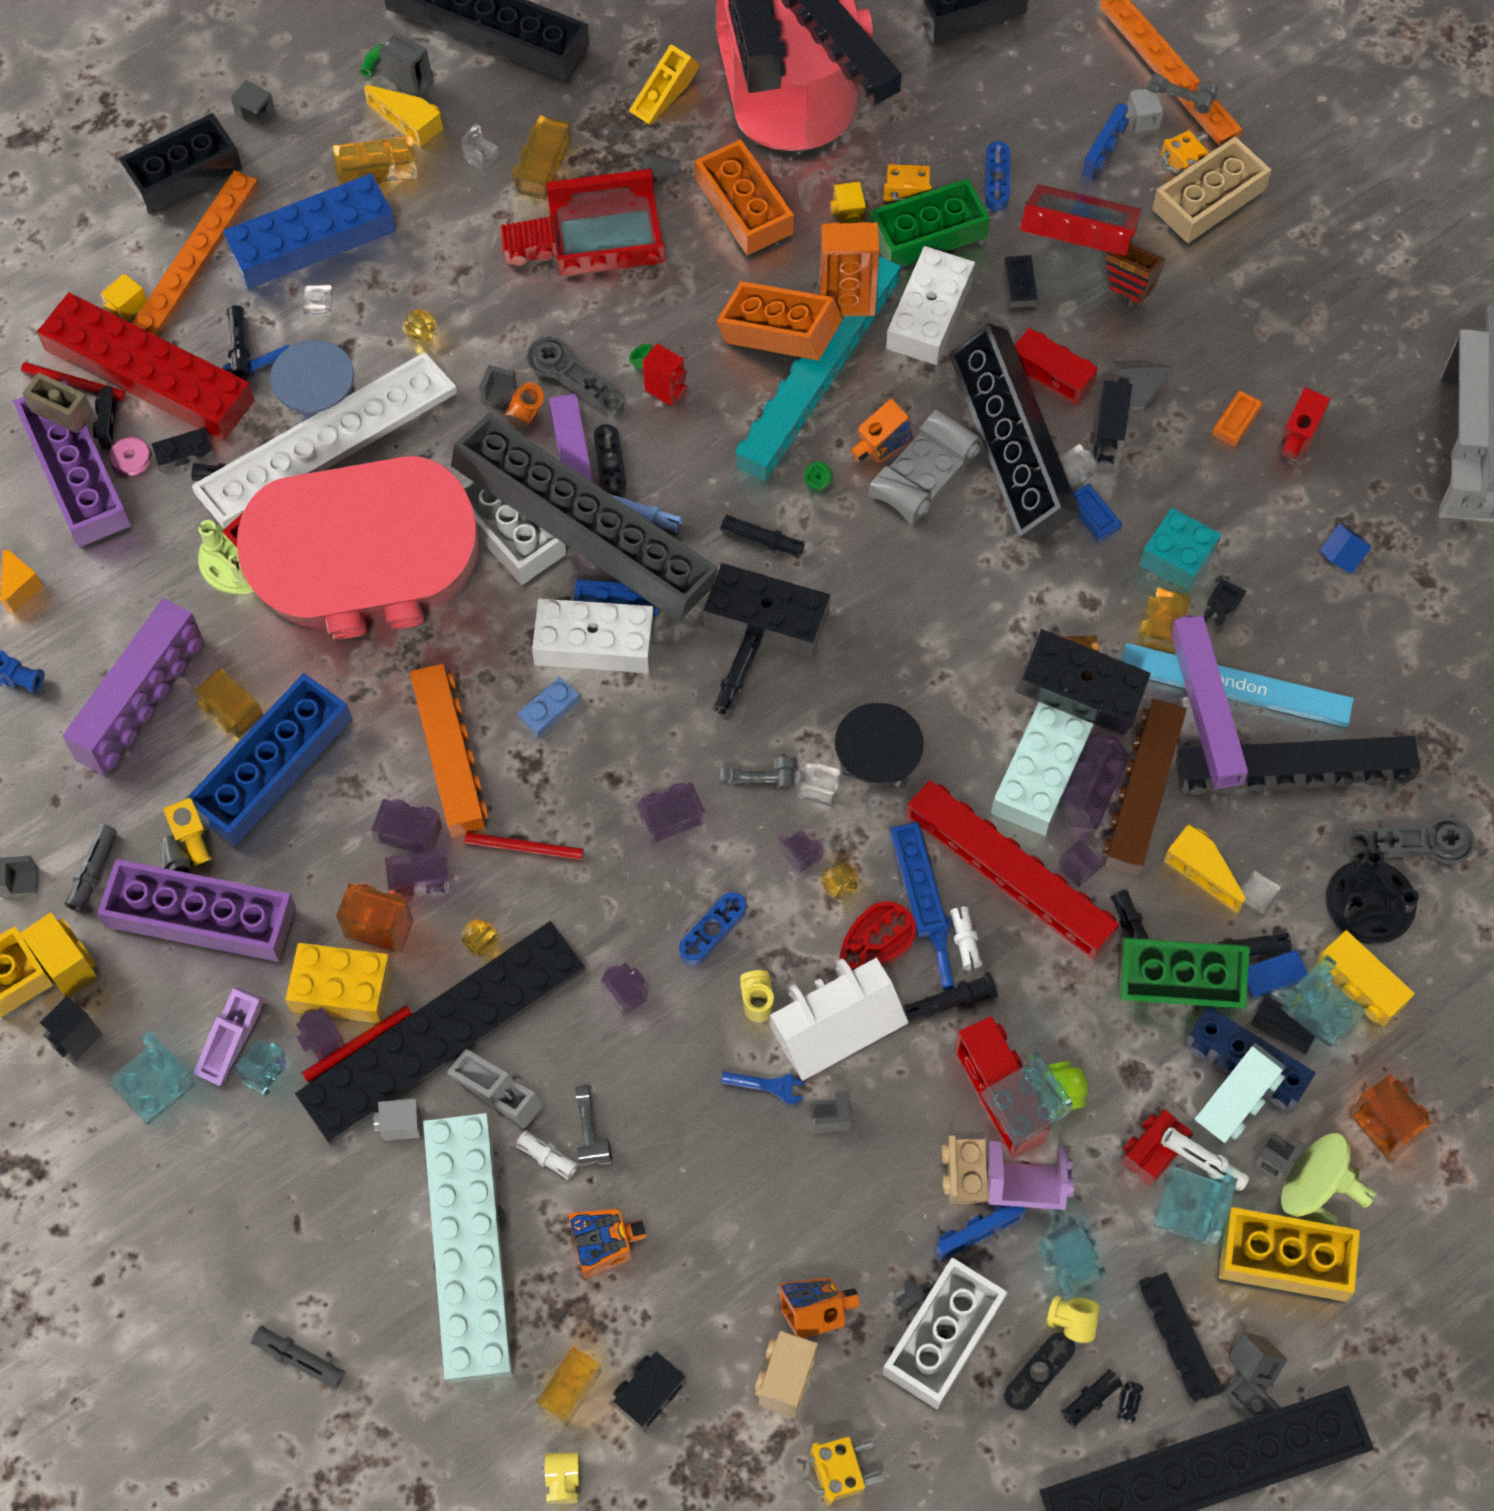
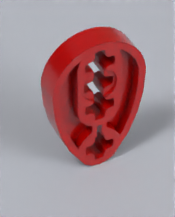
(871, 923)

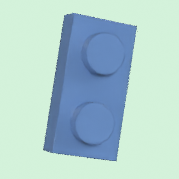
(548, 706)

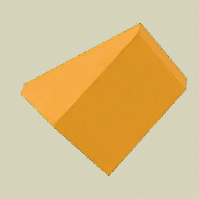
(17, 582)

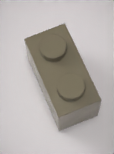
(57, 402)

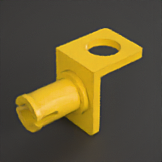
(189, 833)

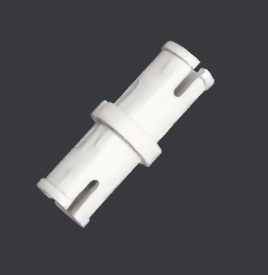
(966, 938)
(547, 1155)

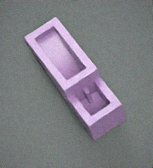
(230, 1035)

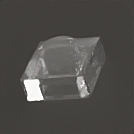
(317, 300)
(1260, 892)

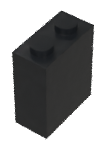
(1111, 424)

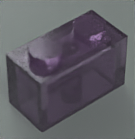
(671, 812)
(406, 826)
(419, 874)

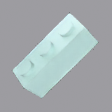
(1241, 1094)

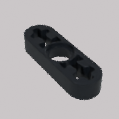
(615, 451)
(1016, 1385)

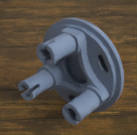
(312, 377)

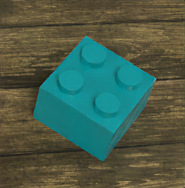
(1180, 549)

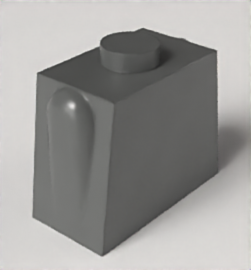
(406, 65)

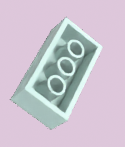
(1041, 769)

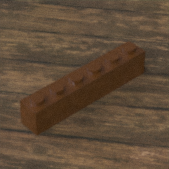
(1145, 787)

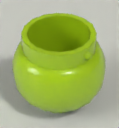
(1072, 1081)

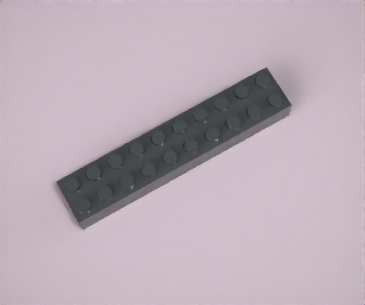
(584, 516)

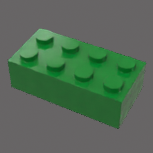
(934, 219)
(1184, 972)

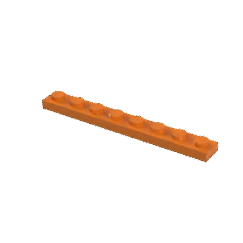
(1167, 63)
(196, 253)

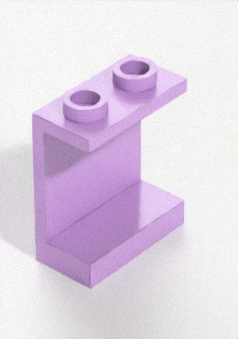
(1028, 1183)

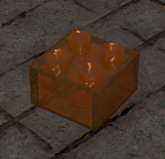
(375, 917)
(1390, 1117)

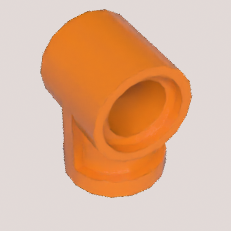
(518, 411)

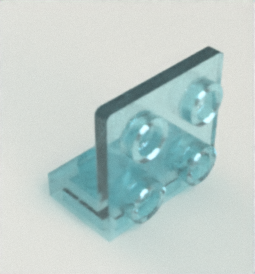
(1321, 1005)
(152, 1080)
(1028, 1100)
(1195, 1206)

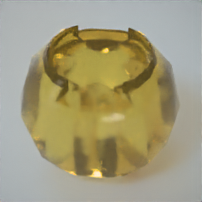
(419, 326)
(839, 880)
(480, 937)

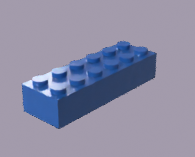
(309, 231)
(269, 759)

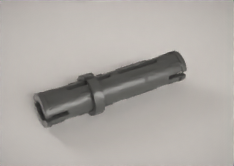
(86, 878)
(287, 1351)

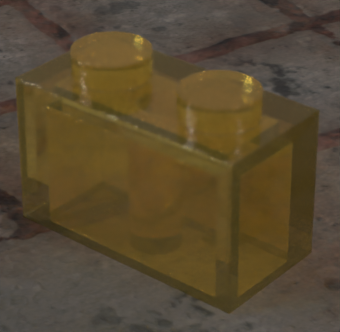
(1163, 611)
(228, 704)
(569, 1386)

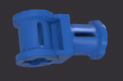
(15, 674)

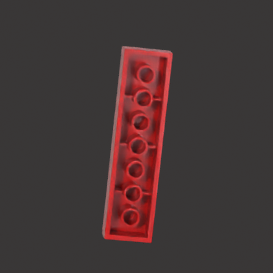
(146, 366)

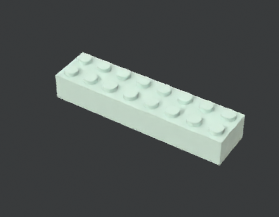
(467, 1249)

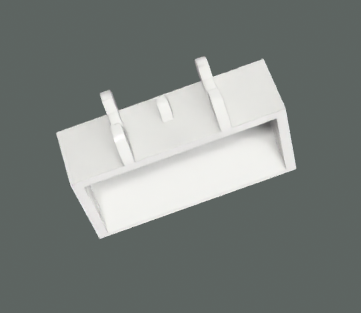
(837, 1017)

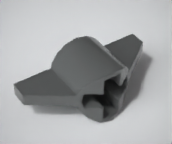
(910, 1296)

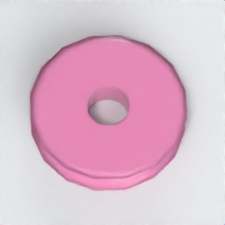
(126, 446)

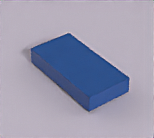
(1096, 513)
(1275, 974)

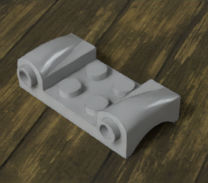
(925, 466)

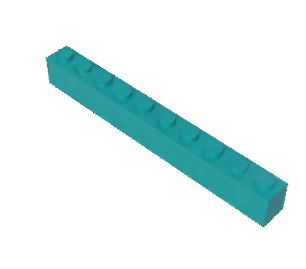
(806, 386)

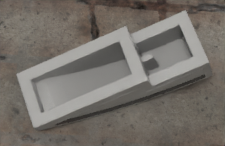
(496, 1088)

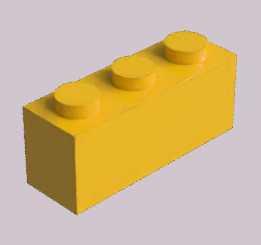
(1367, 979)

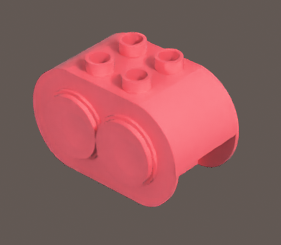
(814, 94)
(360, 544)

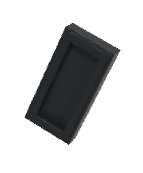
(1281, 1026)

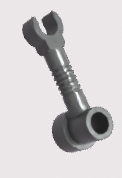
(1203, 97)
(783, 774)
(593, 1150)

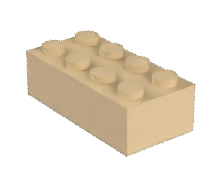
(1211, 189)

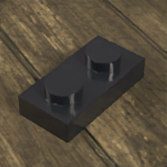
(1020, 281)
(106, 410)
(182, 449)

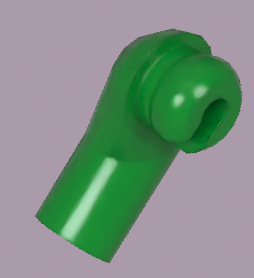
(370, 61)

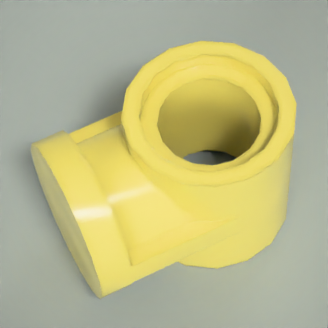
(757, 985)
(1076, 1316)
(562, 1477)

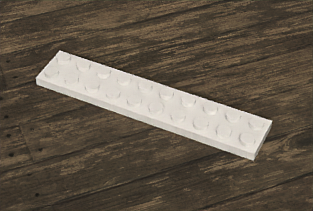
(327, 436)

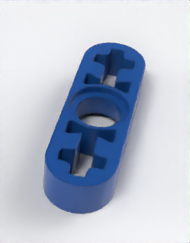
(992, 184)
(720, 907)

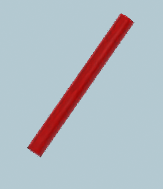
(72, 381)
(524, 846)
(355, 1044)

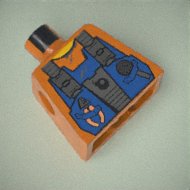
(883, 433)
(603, 1239)
(815, 1306)

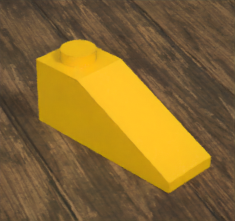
(665, 84)
(406, 112)
(1202, 863)

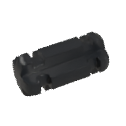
(1130, 1402)

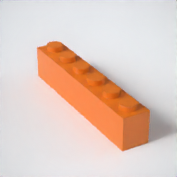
(447, 750)

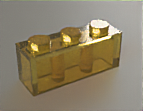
(541, 156)
(385, 159)

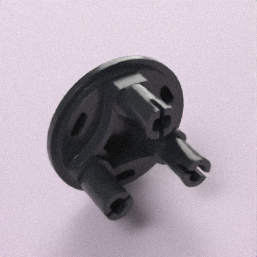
(879, 744)
(1371, 900)

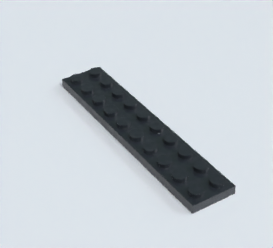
(440, 1032)
(1223, 1461)

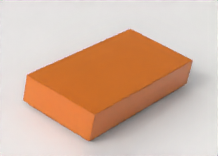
(1237, 418)

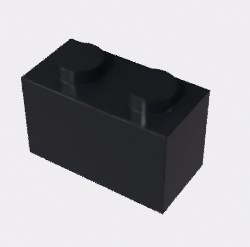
(70, 1029)
(648, 1390)

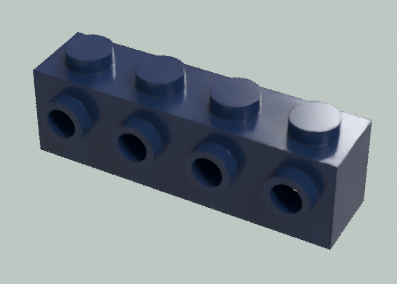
(1226, 1045)

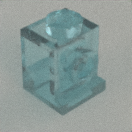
(261, 1066)

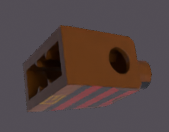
(1134, 274)

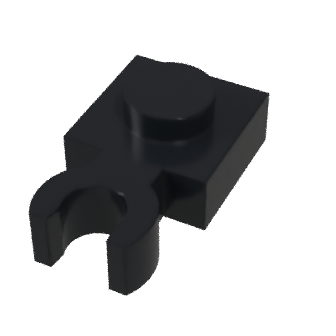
(1223, 602)

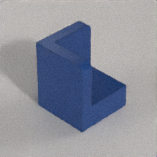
(1345, 548)

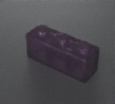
(1093, 781)

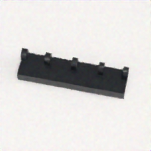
(1178, 1338)

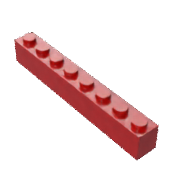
(1012, 869)

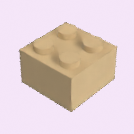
(787, 1375)

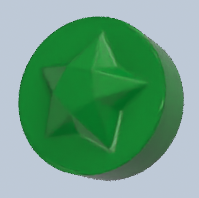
(638, 354)
(818, 476)

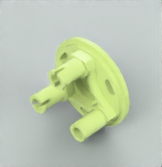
(220, 561)
(1320, 1174)

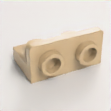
(966, 1171)

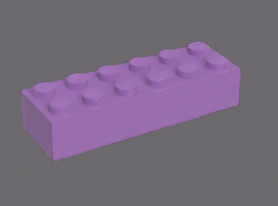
(75, 477)
(133, 687)
(197, 910)

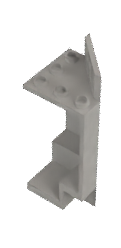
(1472, 458)

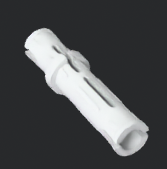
(1215, 1165)

